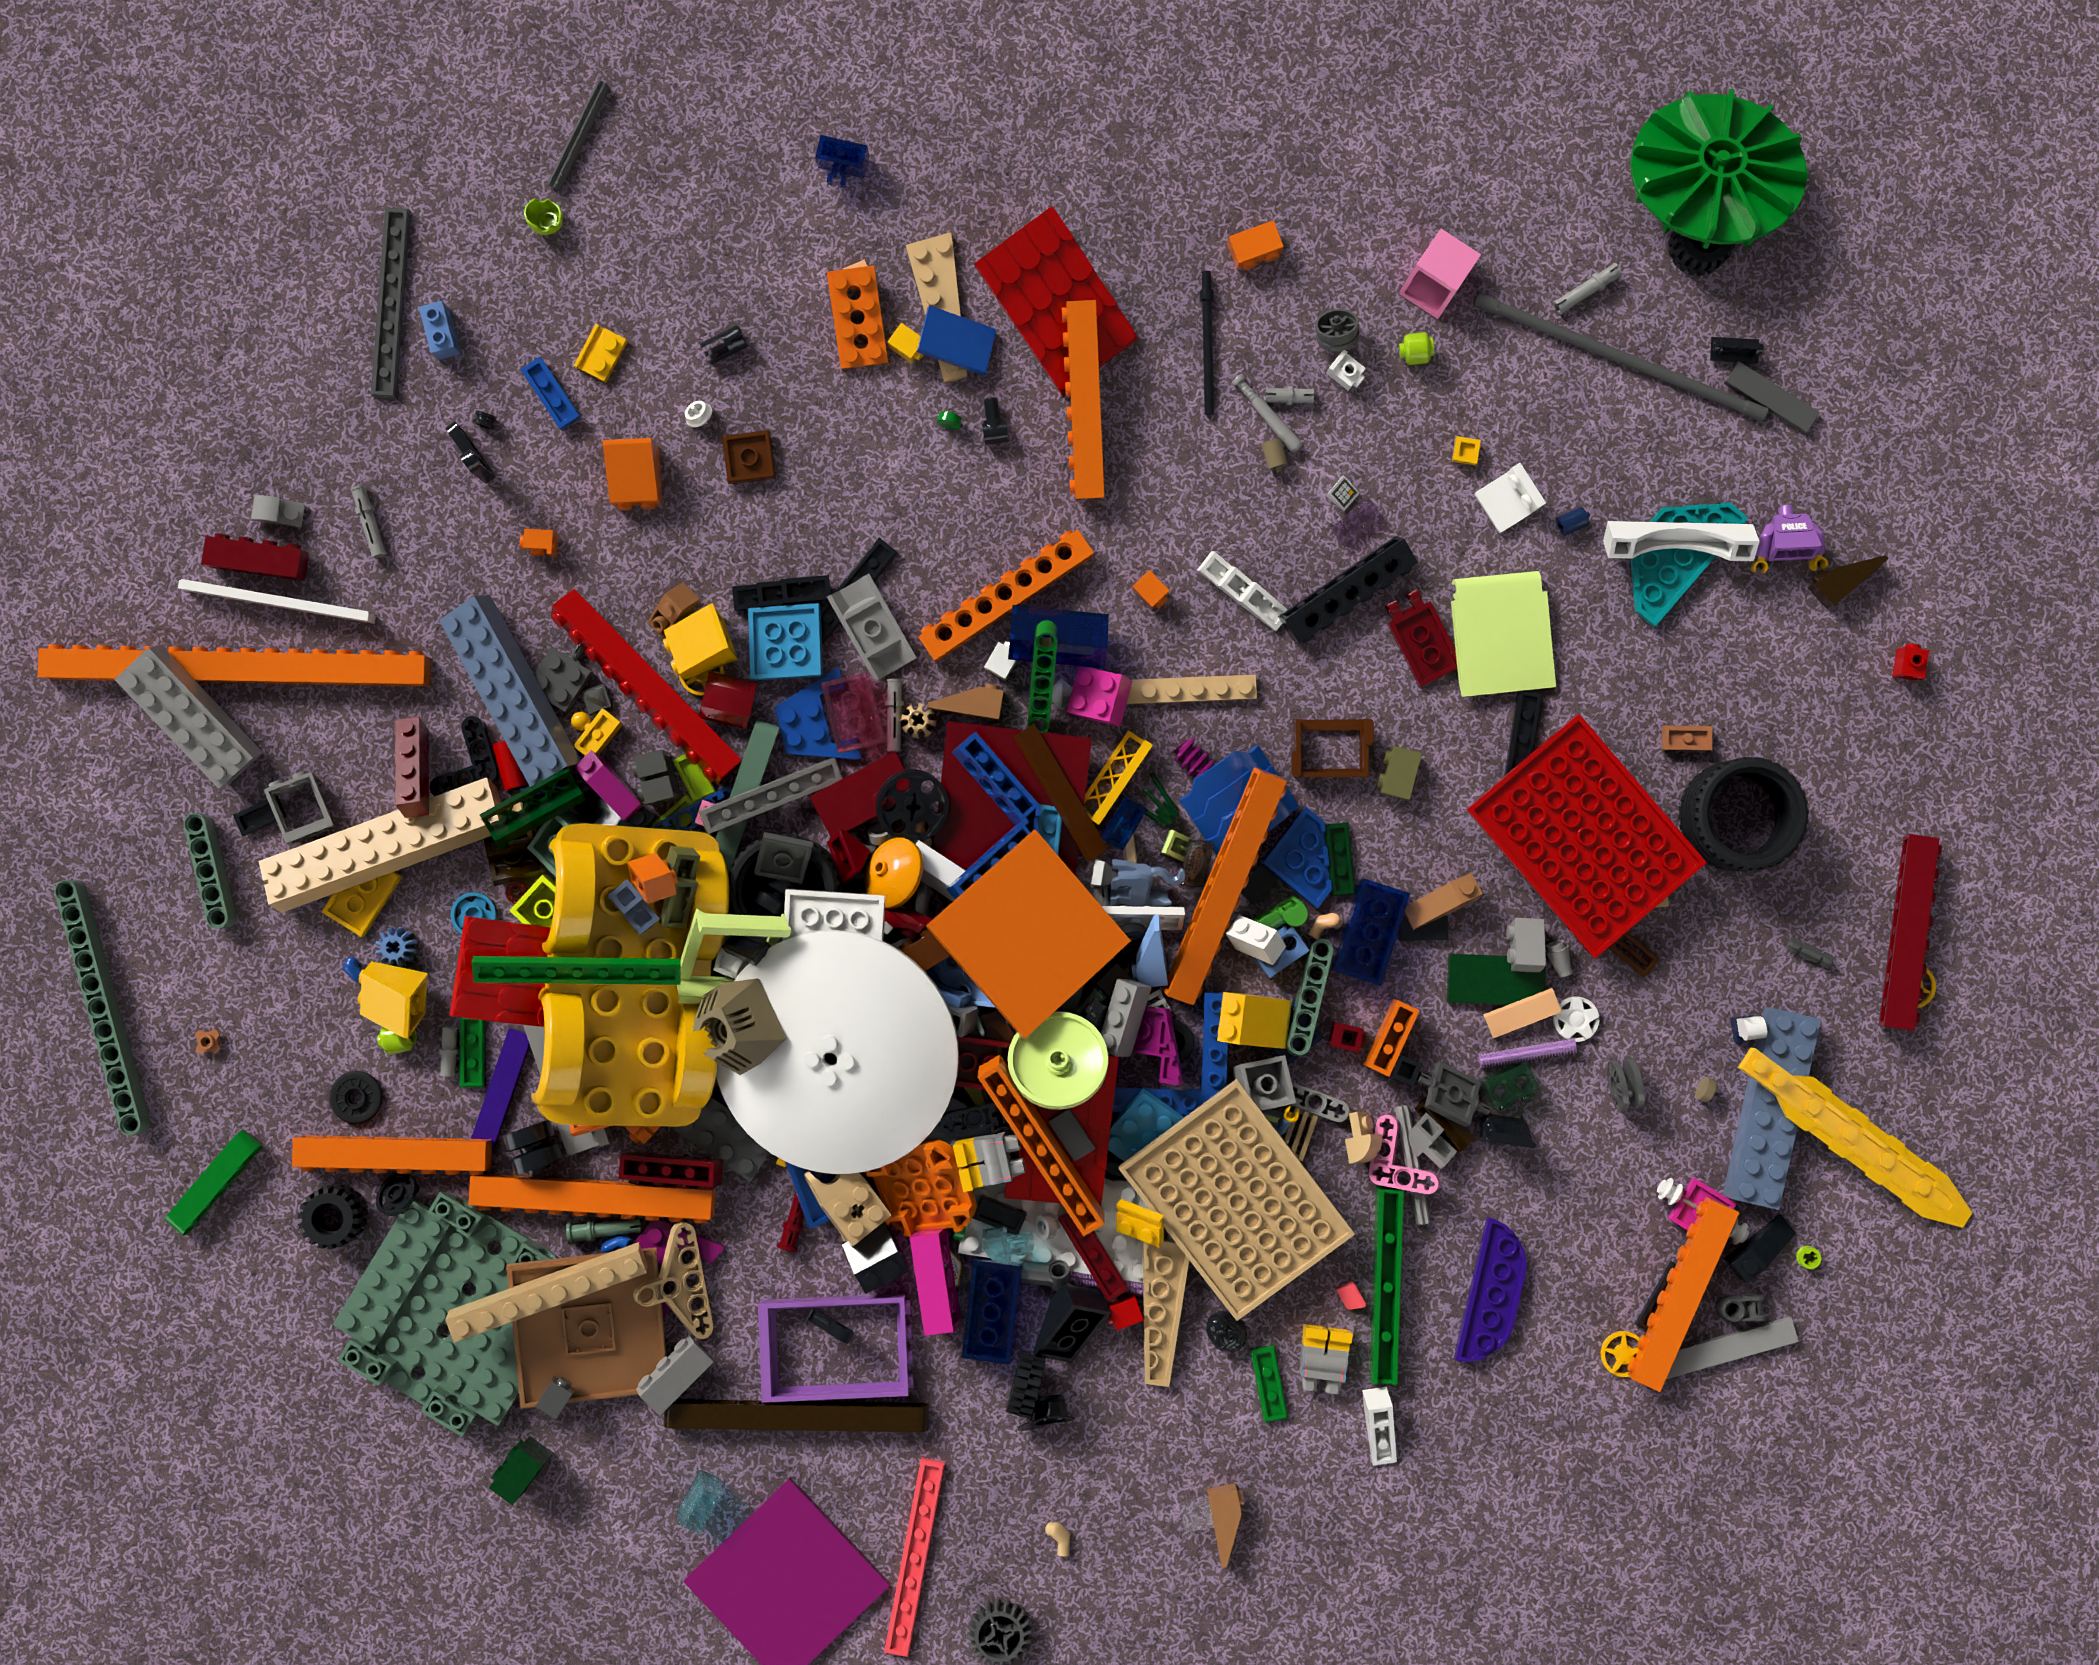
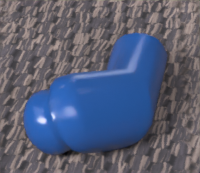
(352, 969)

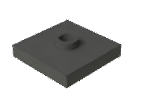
(783, 858)

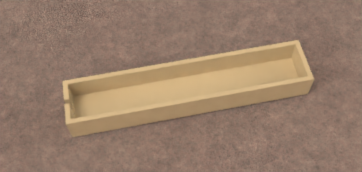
(378, 847)

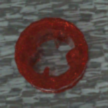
(510, 896)

